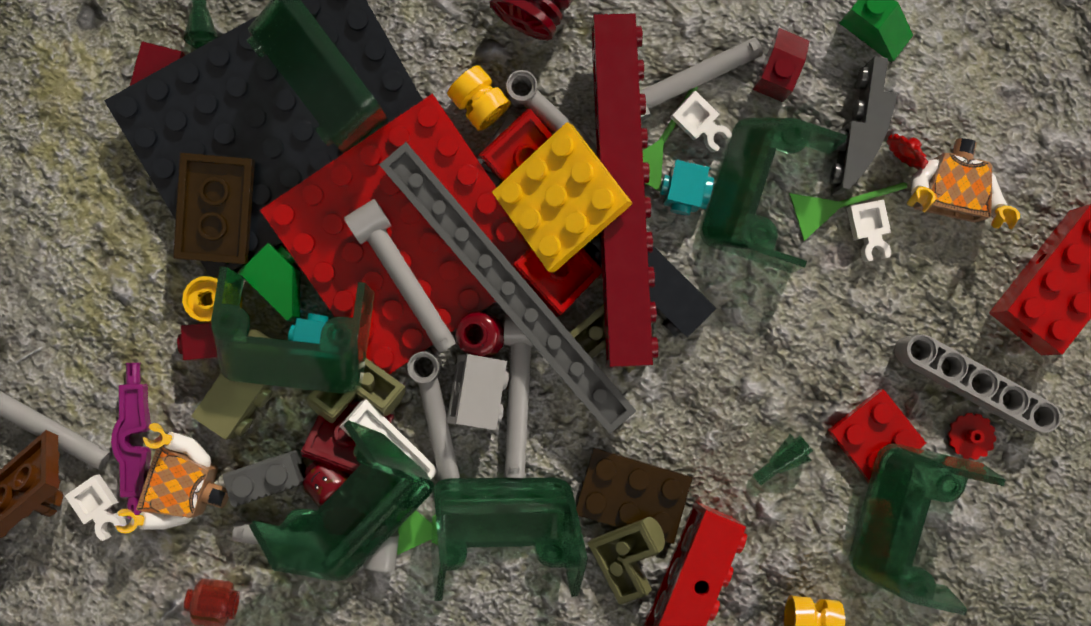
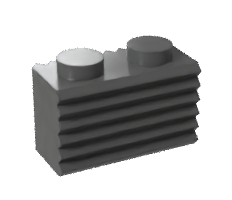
(264, 478)

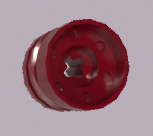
(531, 17)

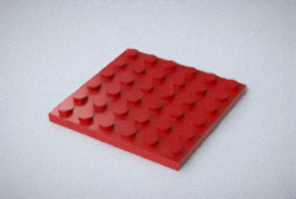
(318, 238)

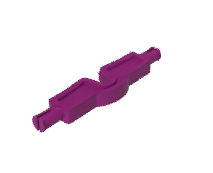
(133, 419)

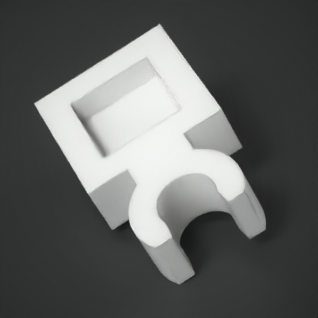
(696, 119)
(869, 223)
(93, 503)

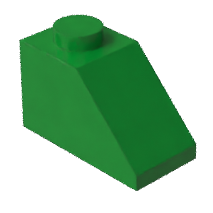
(879, 25)
(276, 280)

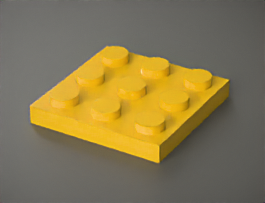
(561, 197)

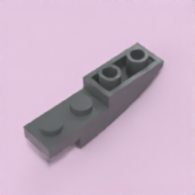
(866, 134)

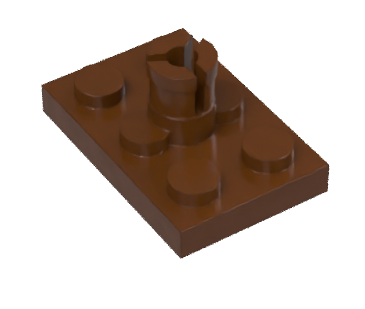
(30, 482)

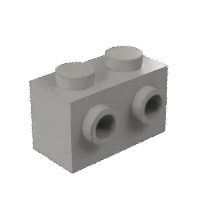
(478, 392)

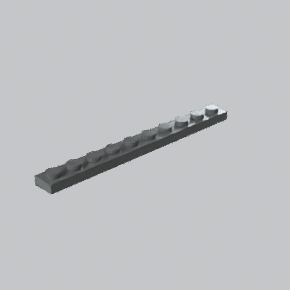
(507, 287)

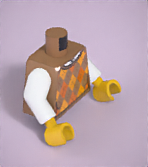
(961, 188)
(176, 484)

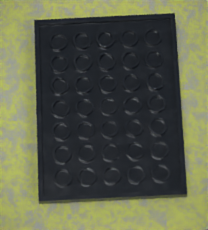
(242, 107)

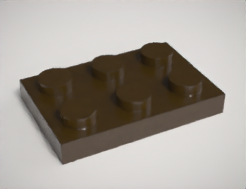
(214, 208)
(628, 490)

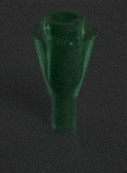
(200, 26)
(789, 455)

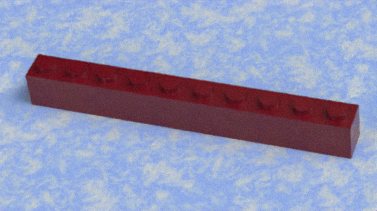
(619, 148)

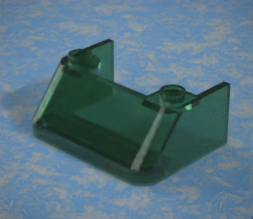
(316, 73)
(731, 213)
(330, 366)
(506, 515)
(895, 515)
(354, 518)

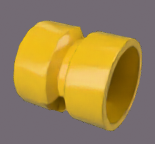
(475, 94)
(200, 297)
(804, 612)

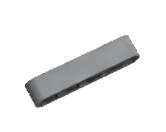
(992, 385)

